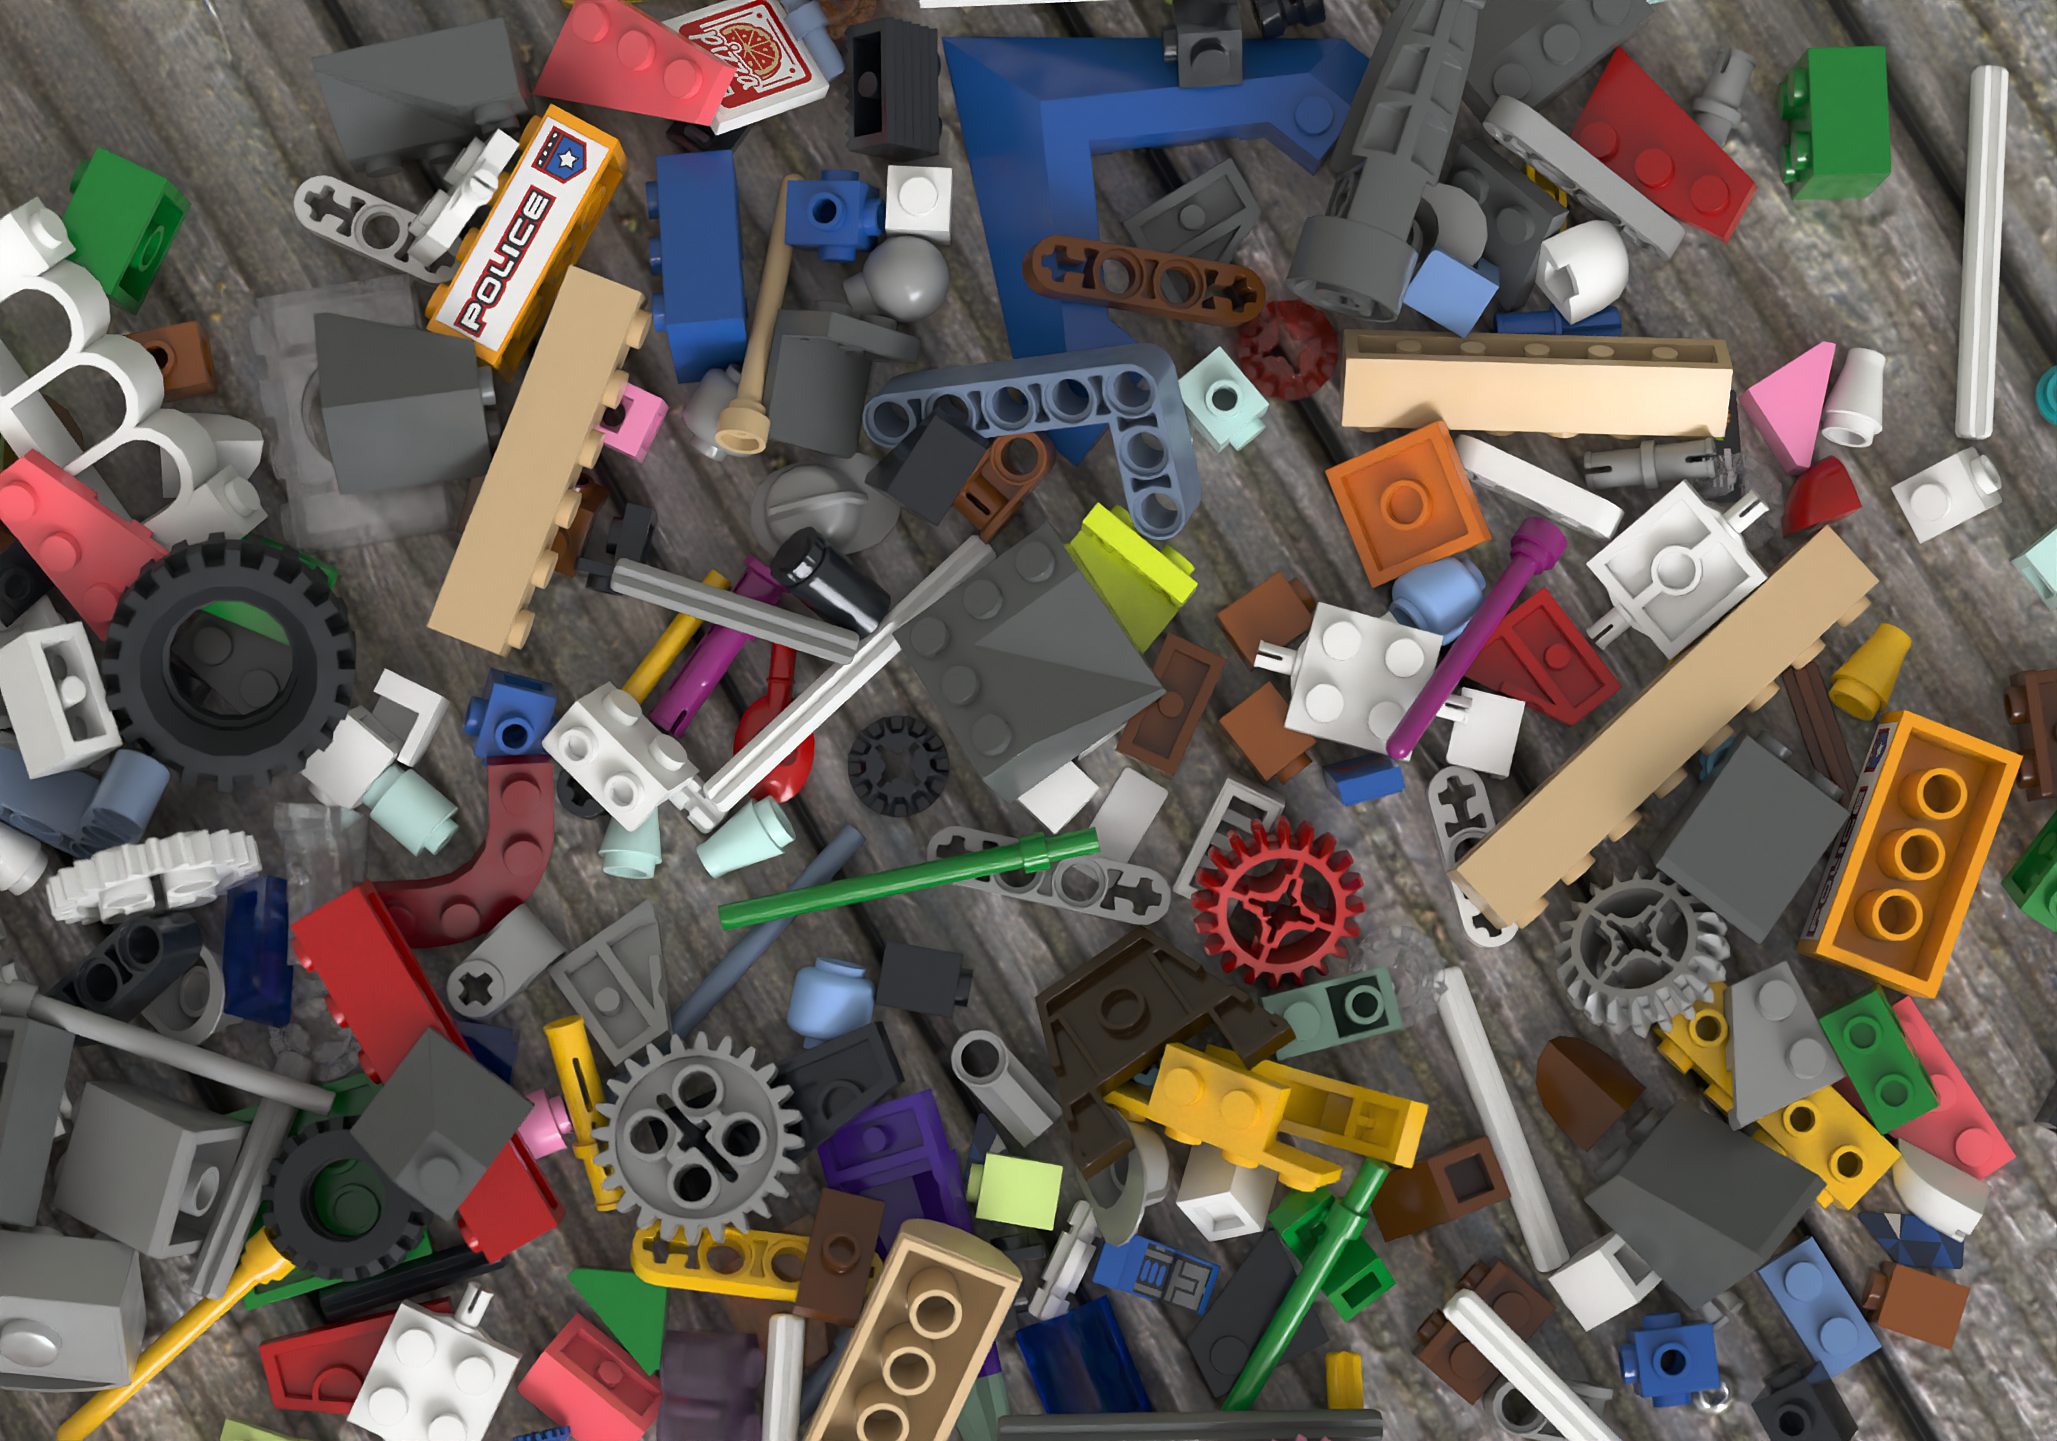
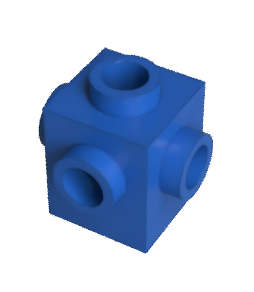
(834, 216)
(509, 701)
(1692, 1365)

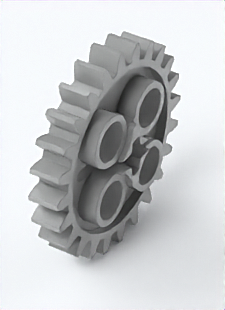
(655, 1178)

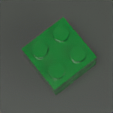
(1835, 123)
(122, 225)

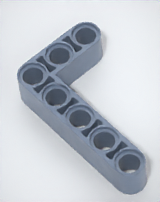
(1055, 406)
(79, 810)

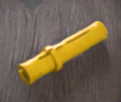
(569, 1041)

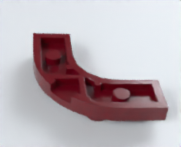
(500, 873)

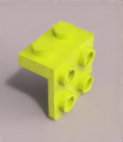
(1134, 576)

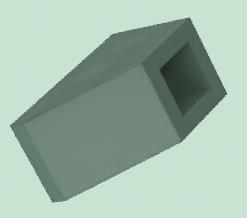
(1336, 1011)

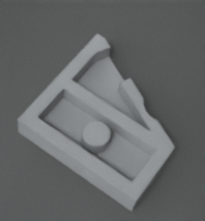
(620, 986)

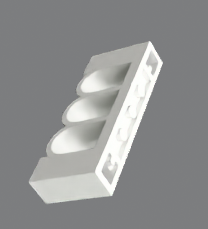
(208, 501)

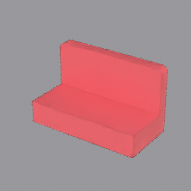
(592, 1386)

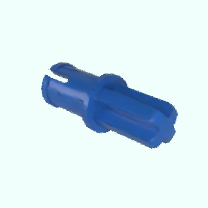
(1552, 322)

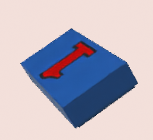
(1363, 778)

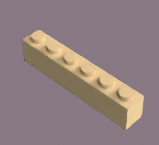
(1535, 383)
(540, 461)

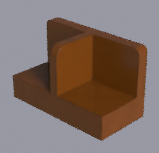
(1165, 727)

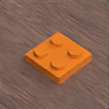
(1408, 503)

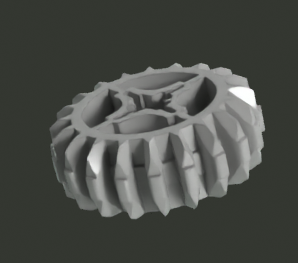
(1638, 984)

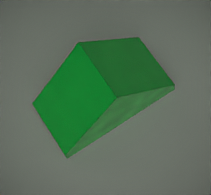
(629, 1307)

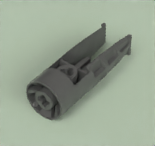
(1385, 155)

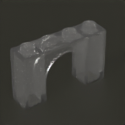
(316, 512)

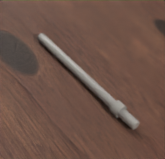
(24, 1001)

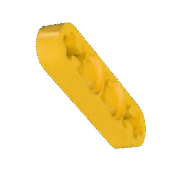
(753, 1278)

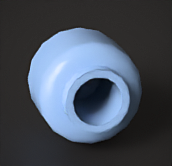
(1439, 597)
(830, 1000)

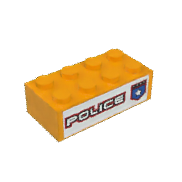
(529, 239)
(1909, 854)

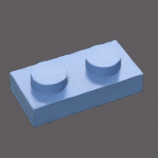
(1818, 1306)

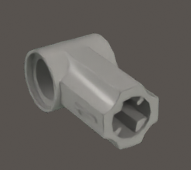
(1008, 1089)

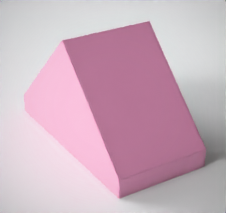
(1790, 405)

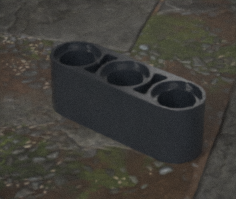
(131, 967)

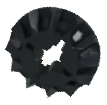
(899, 796)

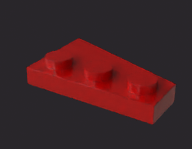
(1662, 150)

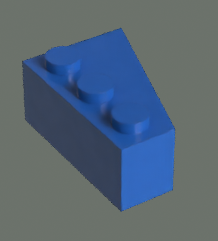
(699, 261)

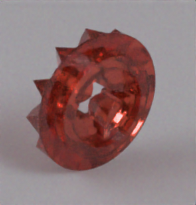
(1274, 375)

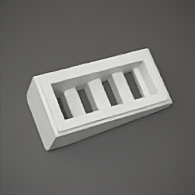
(1245, 790)

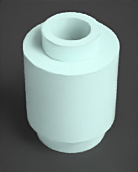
(411, 810)

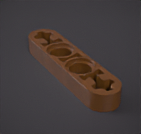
(1144, 272)

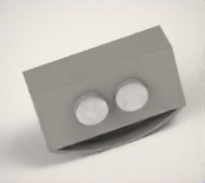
(68, 1311)

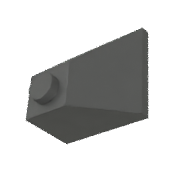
(440, 1123)

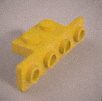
(1227, 1108)

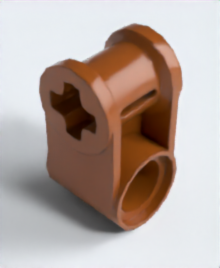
(999, 490)

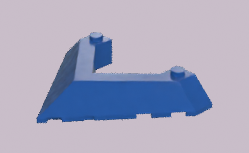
(1050, 103)

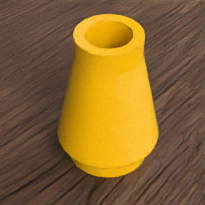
(1870, 674)

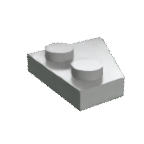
(1774, 1046)

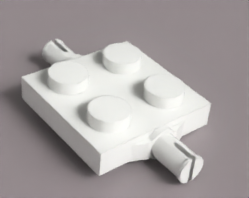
(473, 183)
(1677, 569)
(1357, 677)
(436, 1375)

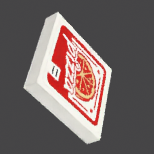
(771, 66)

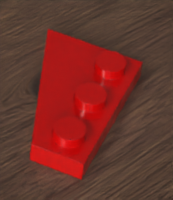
(329, 1364)

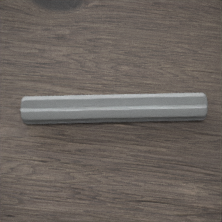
(734, 611)
(244, 1187)

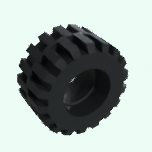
(302, 1231)

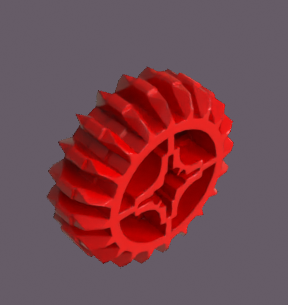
(1302, 913)

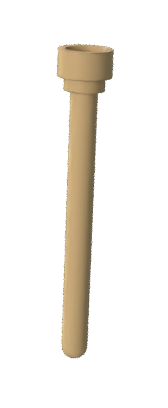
(744, 424)

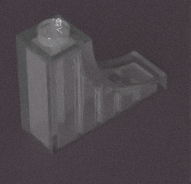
(323, 857)

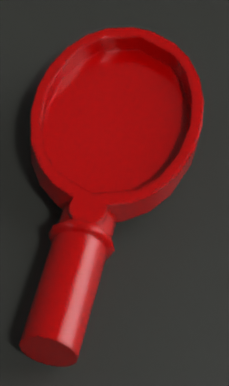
(793, 771)

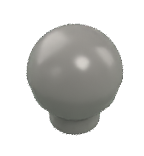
(900, 280)

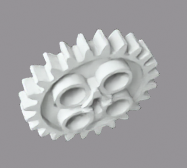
(118, 882)

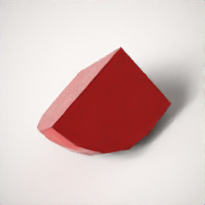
(1819, 498)

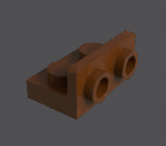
(1452, 1354)

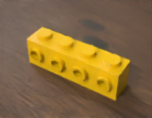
(1814, 1131)

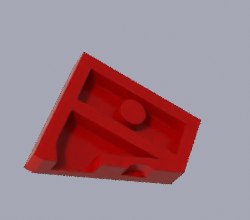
(1544, 662)

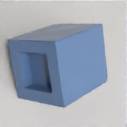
(1452, 290)

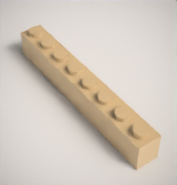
(1662, 728)

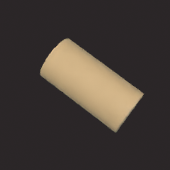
(918, 1338)

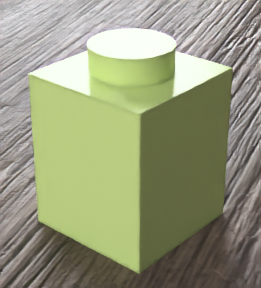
(1015, 1190)

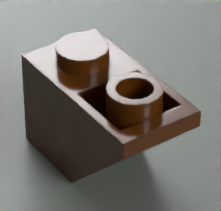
(1439, 1188)

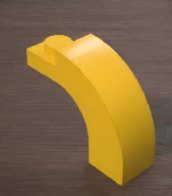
(1342, 1112)

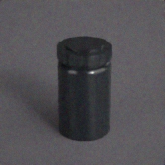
(829, 583)

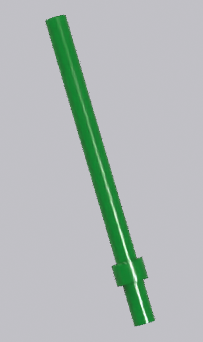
(1032, 852)
(1344, 1223)

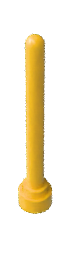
(259, 1264)

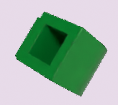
(1358, 1273)

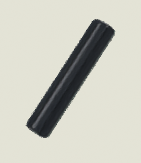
(405, 1281)

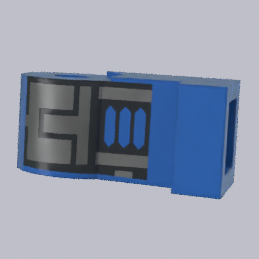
(1157, 1273)

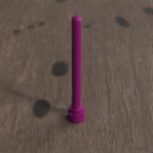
(1534, 548)

